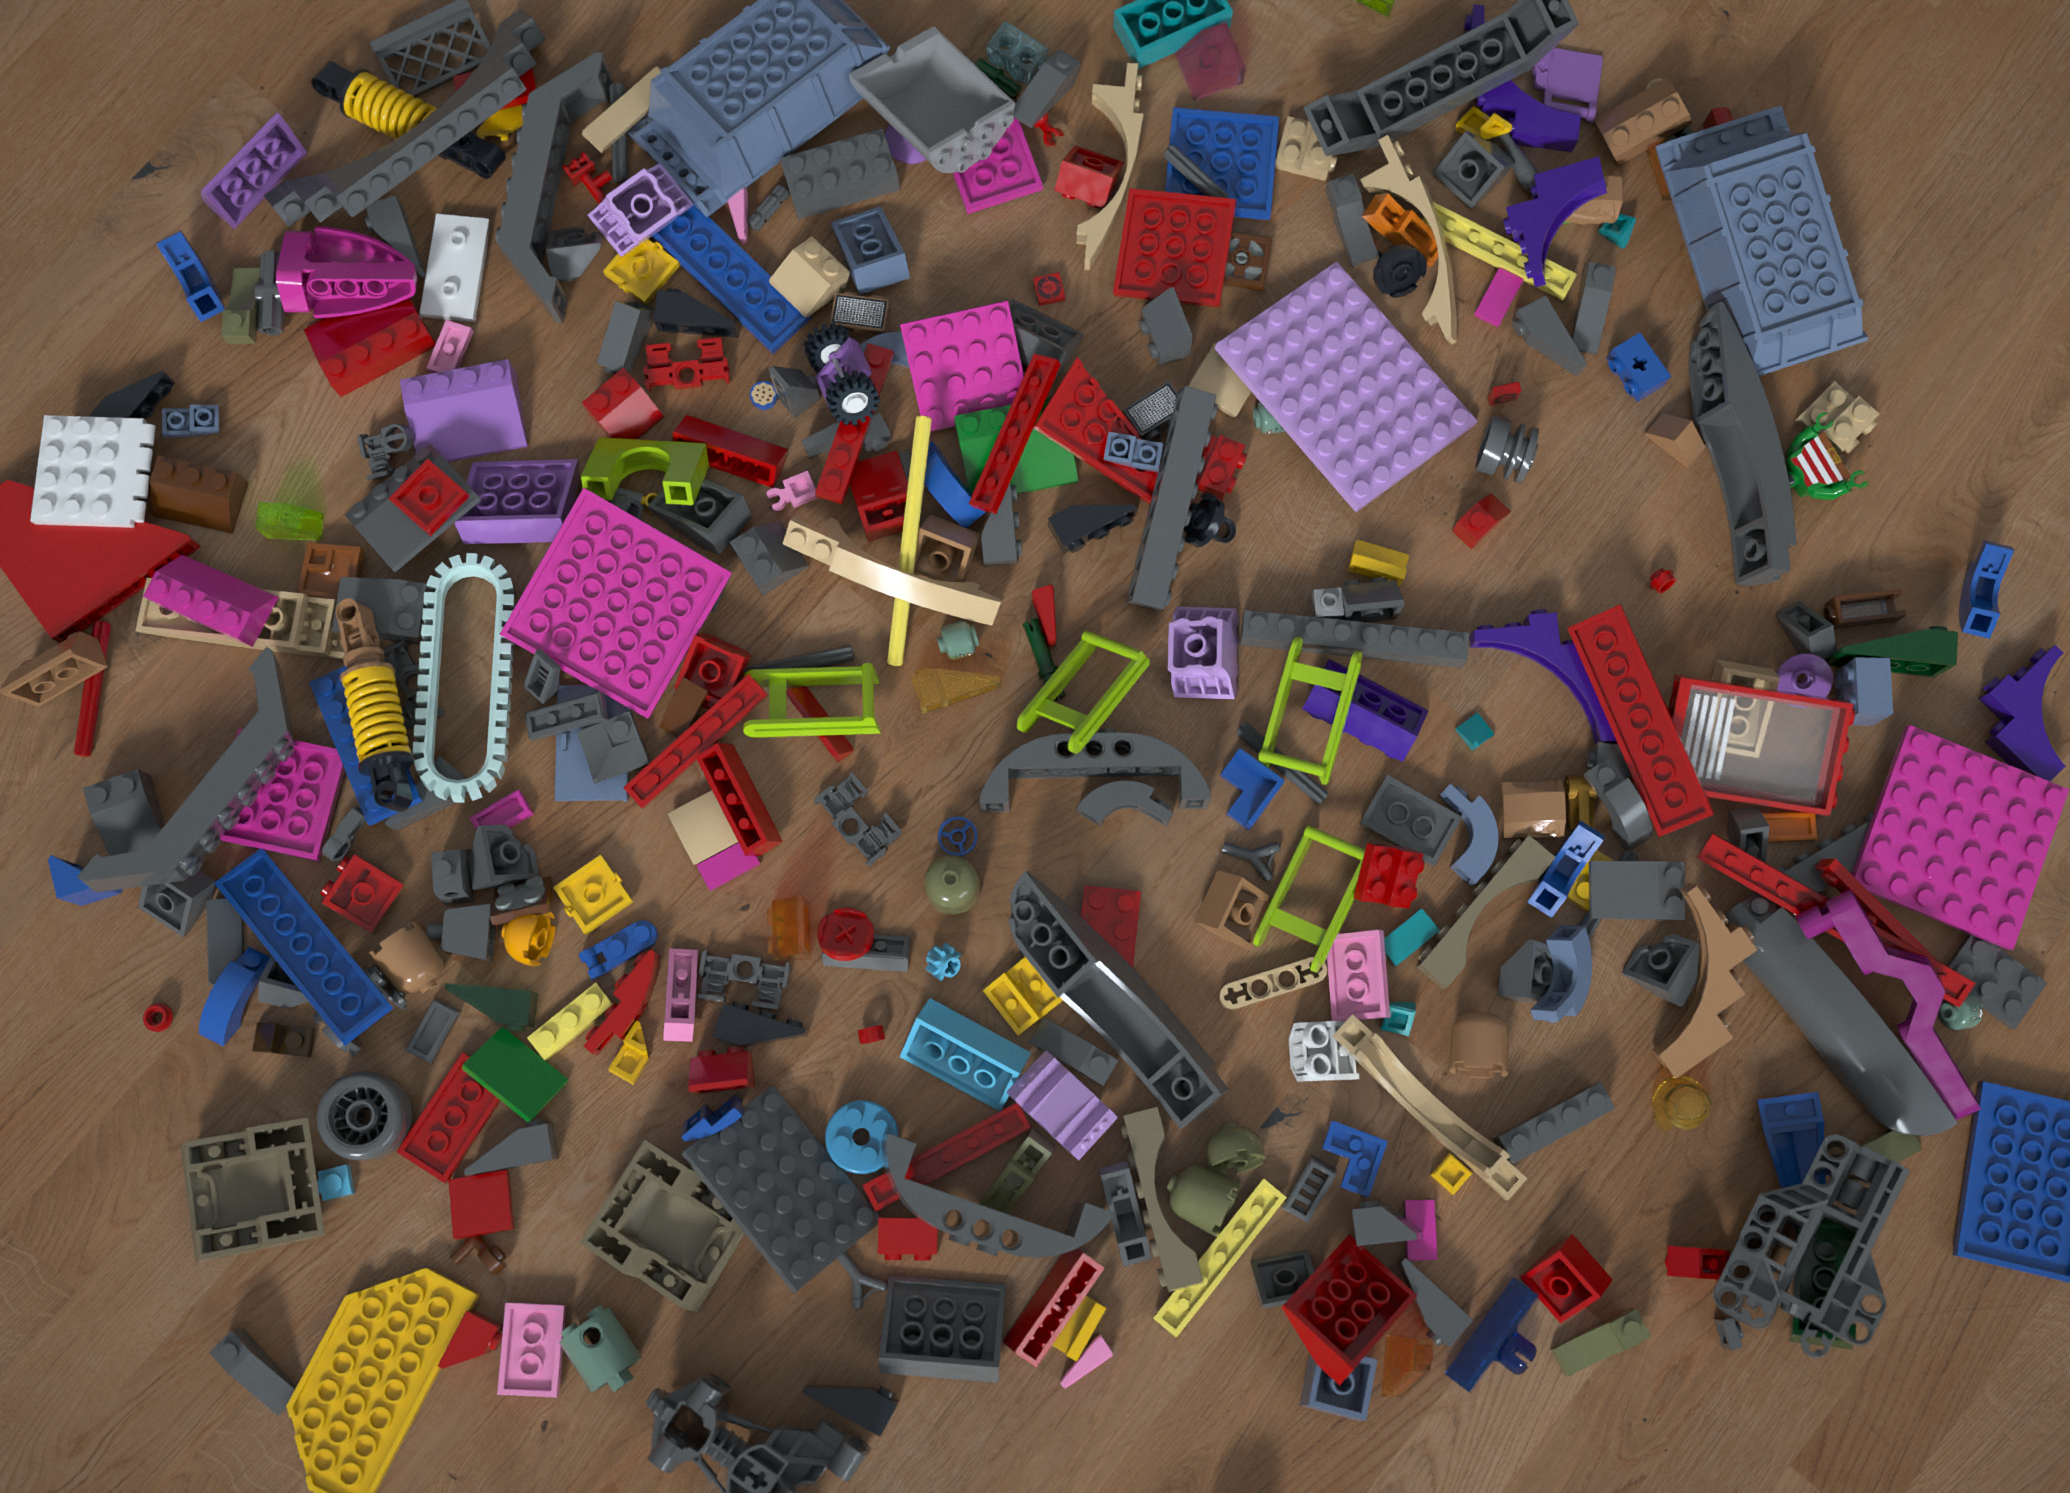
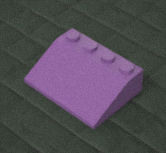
(253, 171)
(466, 410)
(519, 501)

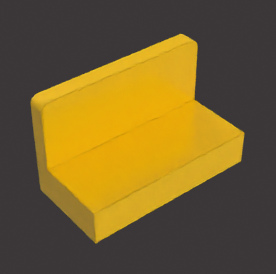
(1378, 562)
(1079, 1328)

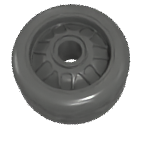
(342, 1113)

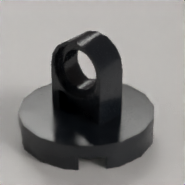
(1399, 270)
(1206, 521)

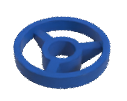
(950, 835)

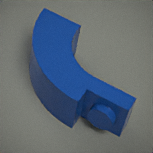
(193, 276)
(949, 489)
(1981, 587)
(1563, 871)
(229, 996)

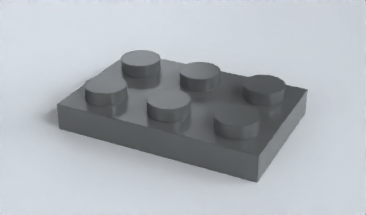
(1410, 819)
(2000, 981)

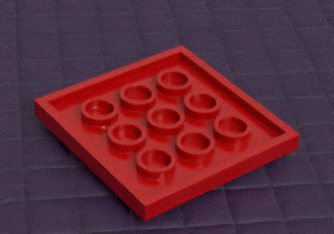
(1175, 244)

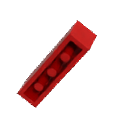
(739, 799)

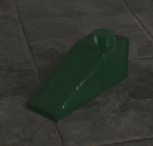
(503, 1005)

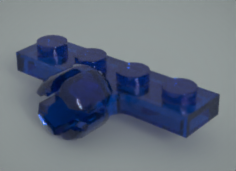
(1497, 1339)

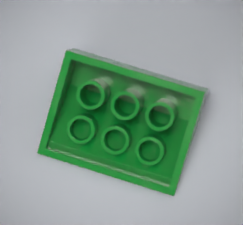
(1041, 463)

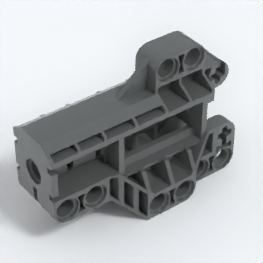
(1805, 1207)

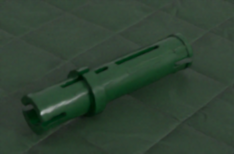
(1041, 652)

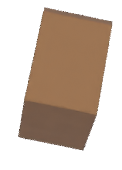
(1677, 438)

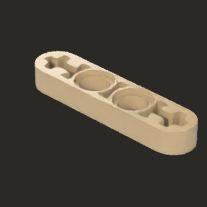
(1274, 988)

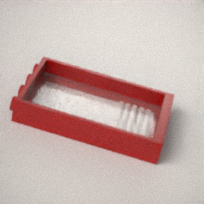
(1763, 742)

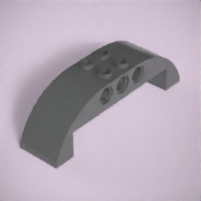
(1144, 758)
(1027, 1238)

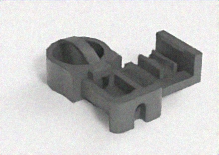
(381, 445)
(343, 839)

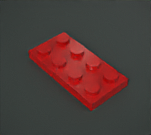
(449, 1123)

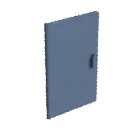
(572, 771)

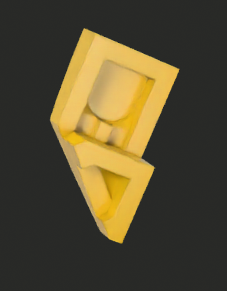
(502, 123)
(1482, 124)
(631, 1057)

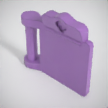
(1569, 77)

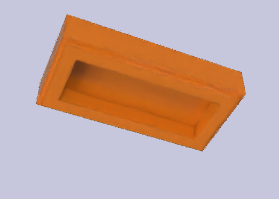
(1791, 826)

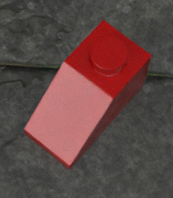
(1480, 520)
(1696, 1262)
(473, 1338)

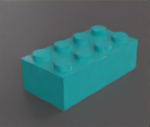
(1163, 26)

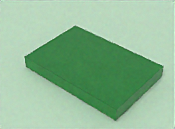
(515, 1074)

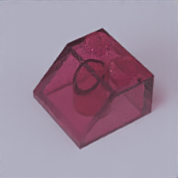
(1211, 62)

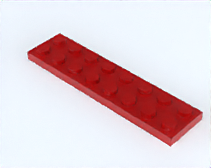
(1640, 721)

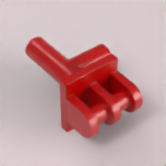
(584, 174)

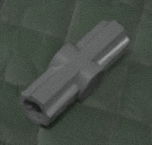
(267, 296)

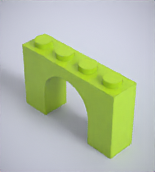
(616, 458)

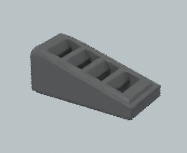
(542, 677)
(1313, 1162)

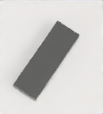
(566, 716)

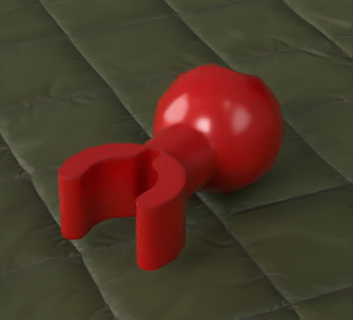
(1046, 127)

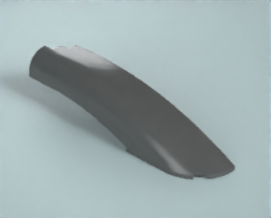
(1744, 449)
(1113, 1000)
(1839, 1022)

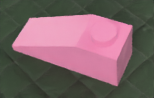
(680, 995)

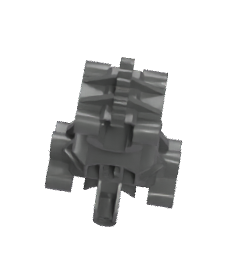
(770, 1465)

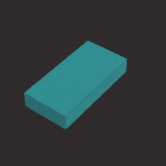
(1409, 937)

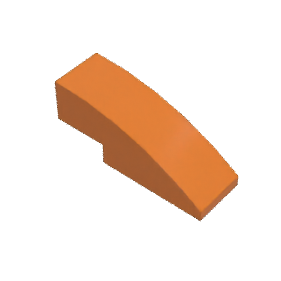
(1401, 226)

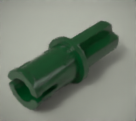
(997, 76)

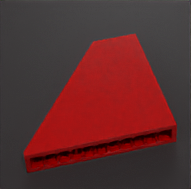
(78, 571)

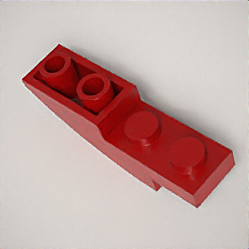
(634, 992)

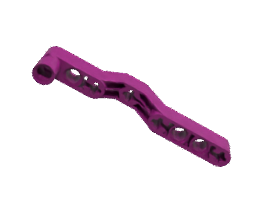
(1921, 980)

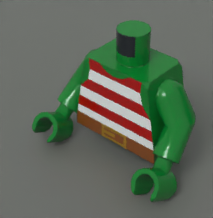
(1816, 467)

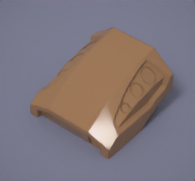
(1604, 207)
(1533, 809)

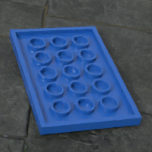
(2017, 1184)

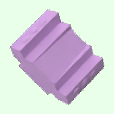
(639, 208)
(1203, 652)
(1062, 1105)

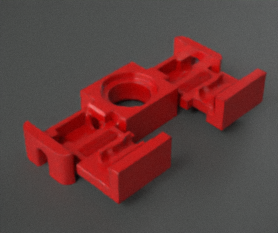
(709, 370)

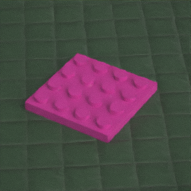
(963, 362)
(295, 807)

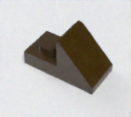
(283, 1039)

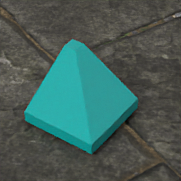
(1619, 231)
(1474, 731)
(1400, 1018)

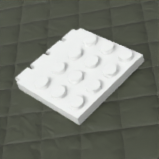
(92, 471)

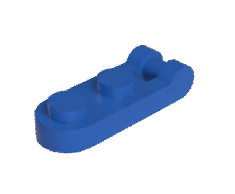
(619, 948)

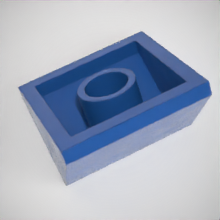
(71, 888)

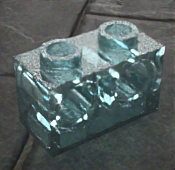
(1021, 49)

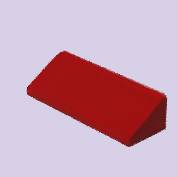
(810, 708)

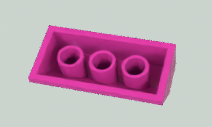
(211, 598)

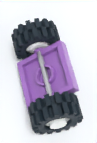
(842, 373)

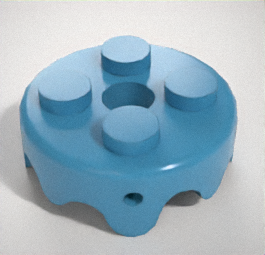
(840, 1134)

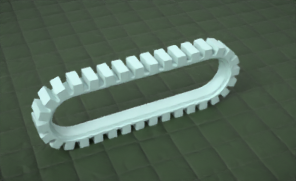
(429, 680)

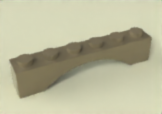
(1448, 955)
(1178, 1261)

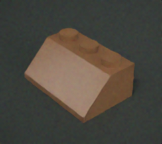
(1643, 121)
(55, 670)

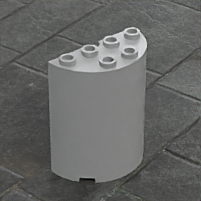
(937, 101)

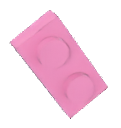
(450, 347)

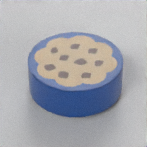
(763, 395)

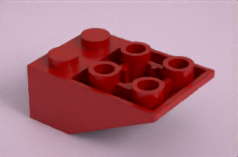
(880, 495)

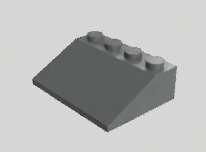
(388, 528)
(942, 1328)

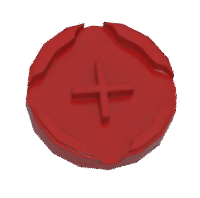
(845, 934)

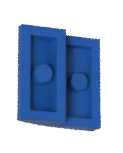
(707, 1122)

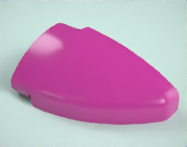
(341, 273)

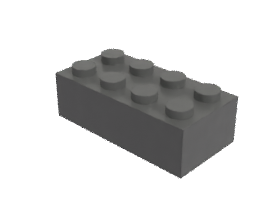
(840, 173)

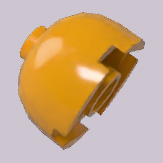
(529, 938)

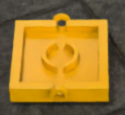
(642, 270)
(593, 894)

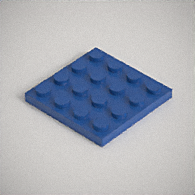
(1232, 151)

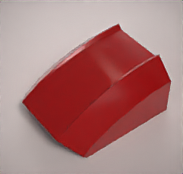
(714, 666)

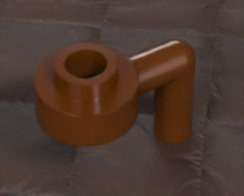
(492, 1257)

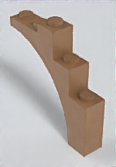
(1721, 949)

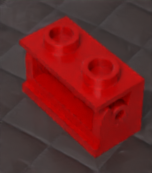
(906, 1236)

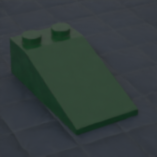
(1914, 653)
(1817, 1275)

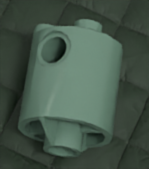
(608, 1359)

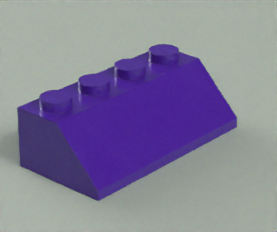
(1374, 715)

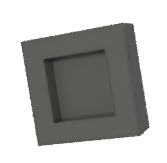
(1729, 1332)

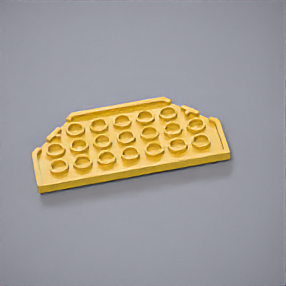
(373, 1378)

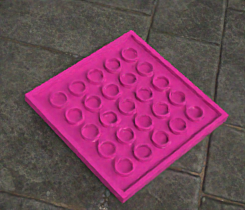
(616, 603)
(1959, 837)

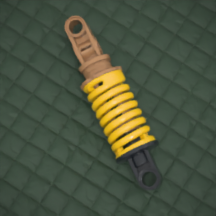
(374, 707)

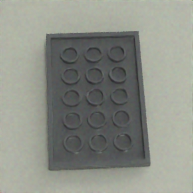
(783, 1189)

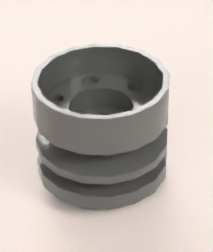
(1507, 449)

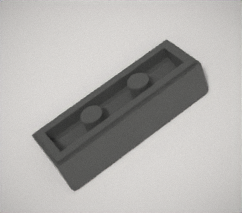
(223, 936)
(886, 953)

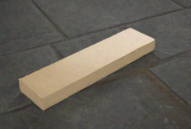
(621, 114)

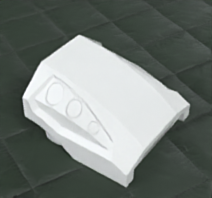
(1317, 1054)

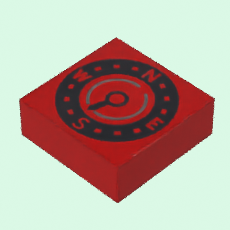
(1049, 289)
(1504, 393)

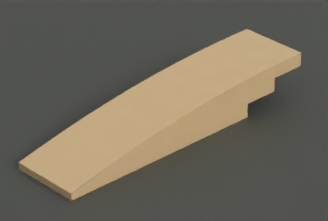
(294, 626)

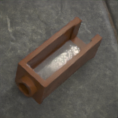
(1863, 609)

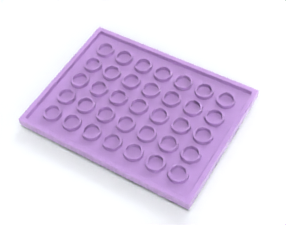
(1346, 386)

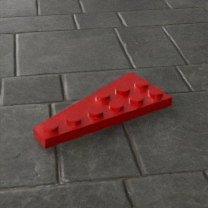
(1080, 423)

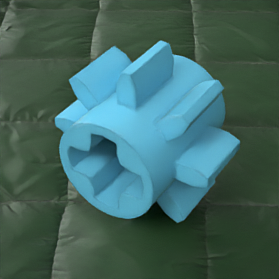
(943, 961)

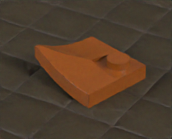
(325, 566)

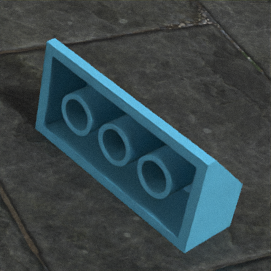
(964, 1054)

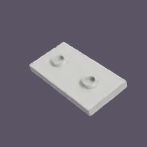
(455, 268)

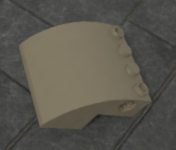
(252, 1189)
(665, 1228)

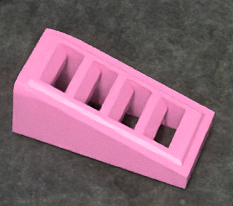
(739, 210)
(1092, 1356)

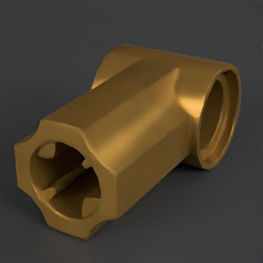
(1580, 801)

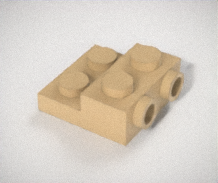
(1302, 152)
(1849, 416)

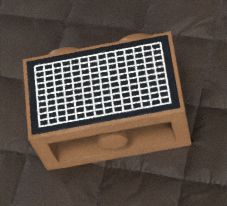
(861, 315)

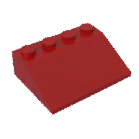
(368, 344)
(1346, 1308)

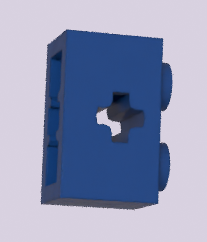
(1638, 354)

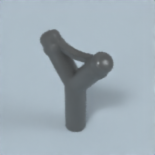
(1254, 856)
(860, 1279)

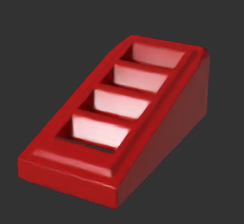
(1045, 608)

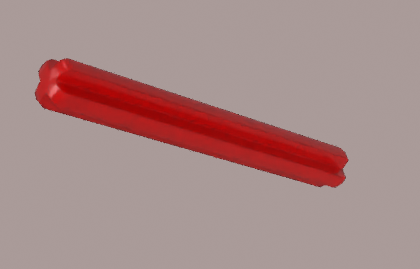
(91, 697)

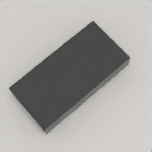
(433, 1031)

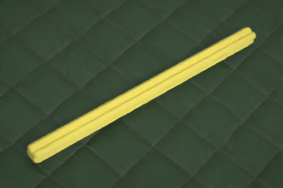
(910, 535)

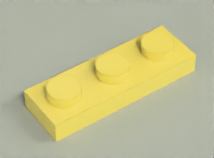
(570, 1021)

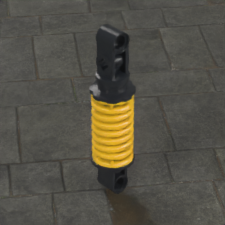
(395, 113)

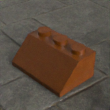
(196, 494)

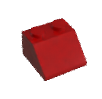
(1088, 176)
(622, 408)
(721, 1072)
(1567, 1278)

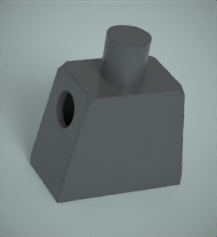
(450, 875)
(466, 932)

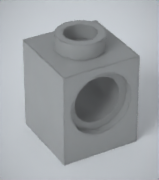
(1327, 603)

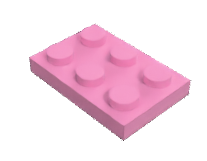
(1358, 976)
(531, 1349)

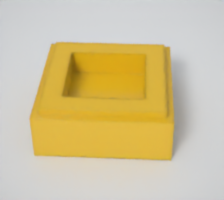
(1451, 1174)

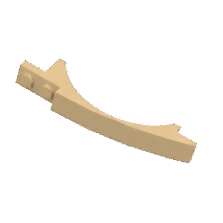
(1122, 110)
(1403, 184)
(848, 560)
(1458, 1137)

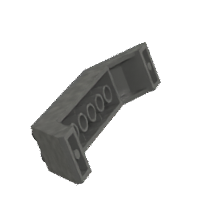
(1441, 78)
(538, 173)
(215, 800)

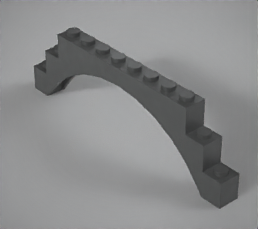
(369, 178)

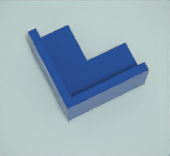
(1257, 787)
(1363, 1154)

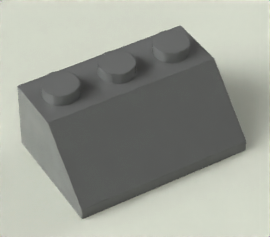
(1042, 336)

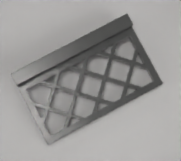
(428, 28)

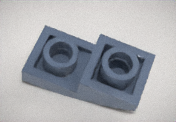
(191, 422)
(1133, 452)

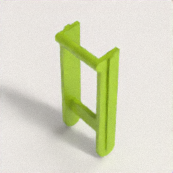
(1319, 677)
(779, 679)
(1084, 725)
(1300, 927)

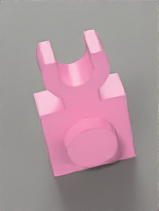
(797, 490)

